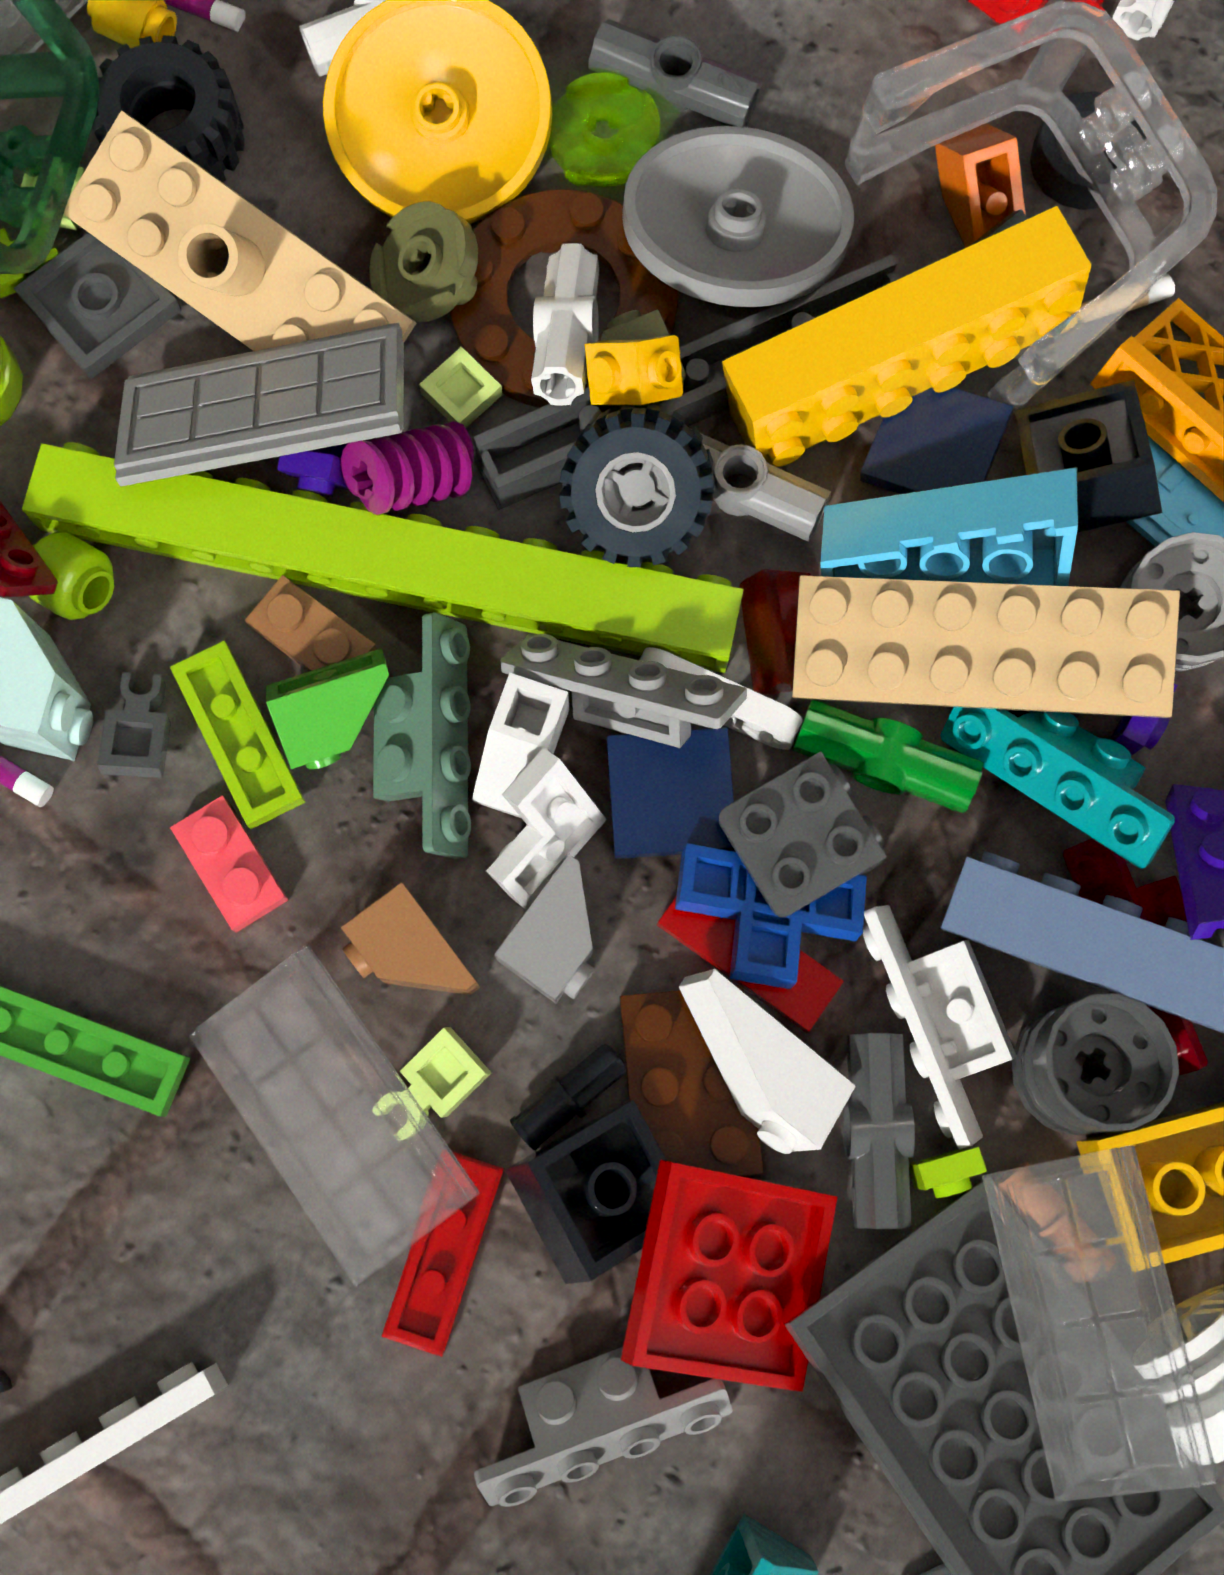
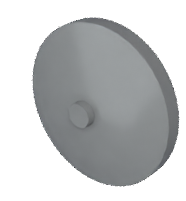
(737, 216)

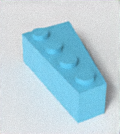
(961, 533)

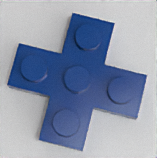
(763, 944)

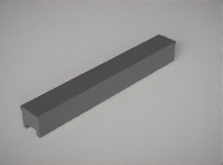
(532, 449)

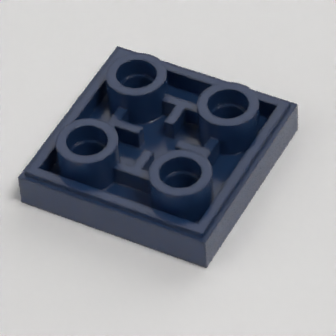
(937, 442)
(669, 793)

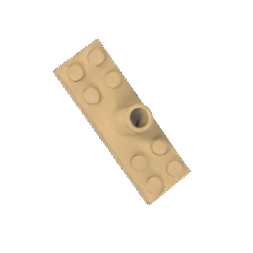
(184, 222)

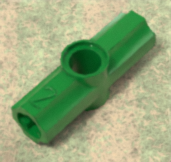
(889, 756)

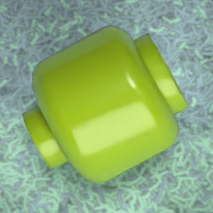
(81, 573)

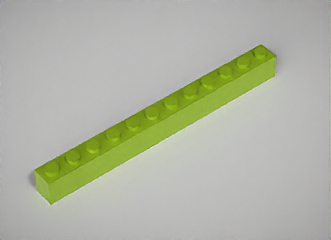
(387, 557)

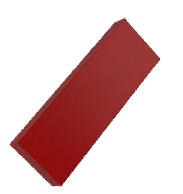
(713, 941)
(441, 1267)

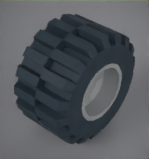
(638, 484)

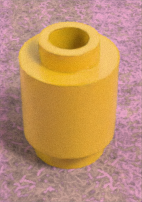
(132, 19)

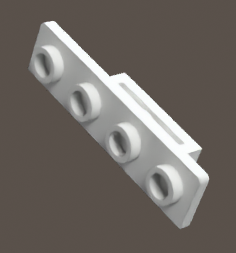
(948, 1015)

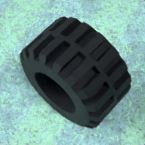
(169, 78)

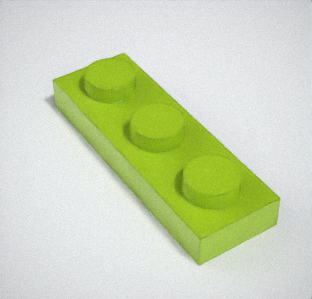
(237, 735)

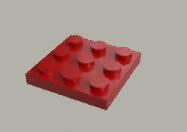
(724, 1275)

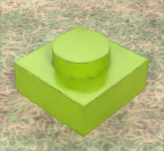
(948, 1171)

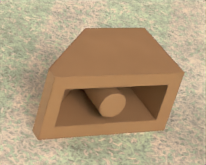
(404, 946)

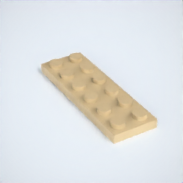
(987, 645)

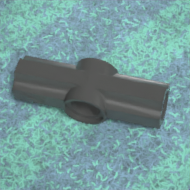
(702, 87)
(878, 1131)

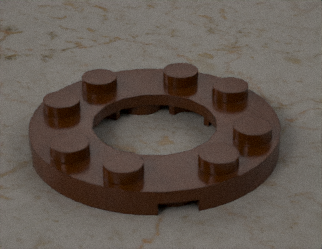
(534, 226)

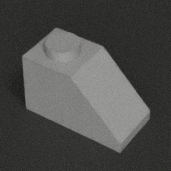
(553, 937)

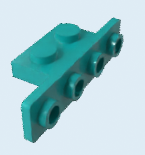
(1066, 772)

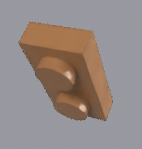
(305, 628)

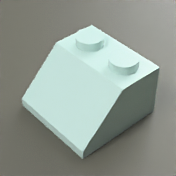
(38, 693)

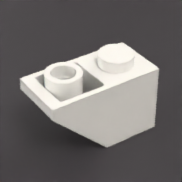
(524, 723)

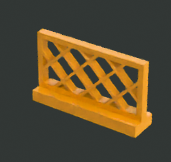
(1171, 407)

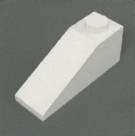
(767, 1069)

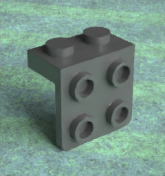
(802, 835)

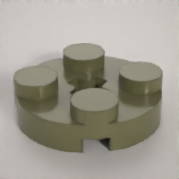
(451, 270)

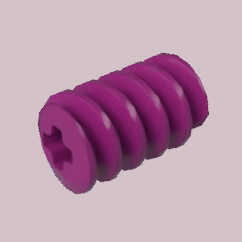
(409, 467)

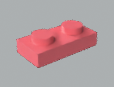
(229, 864)

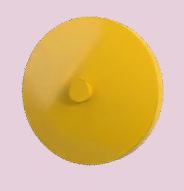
(438, 106)

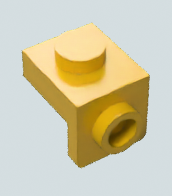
(634, 371)

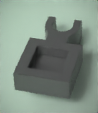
(137, 737)

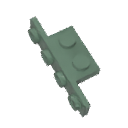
(425, 737)

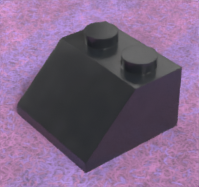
(1108, 444)
(592, 1192)

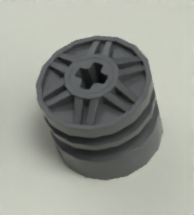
(1124, 1052)

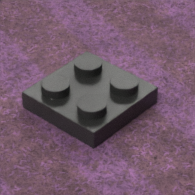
(96, 303)

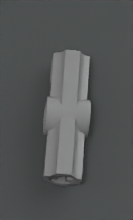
(773, 497)

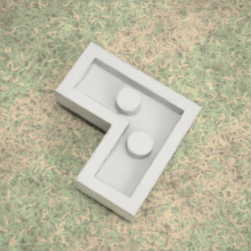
(558, 824)

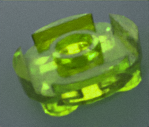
(576, 114)

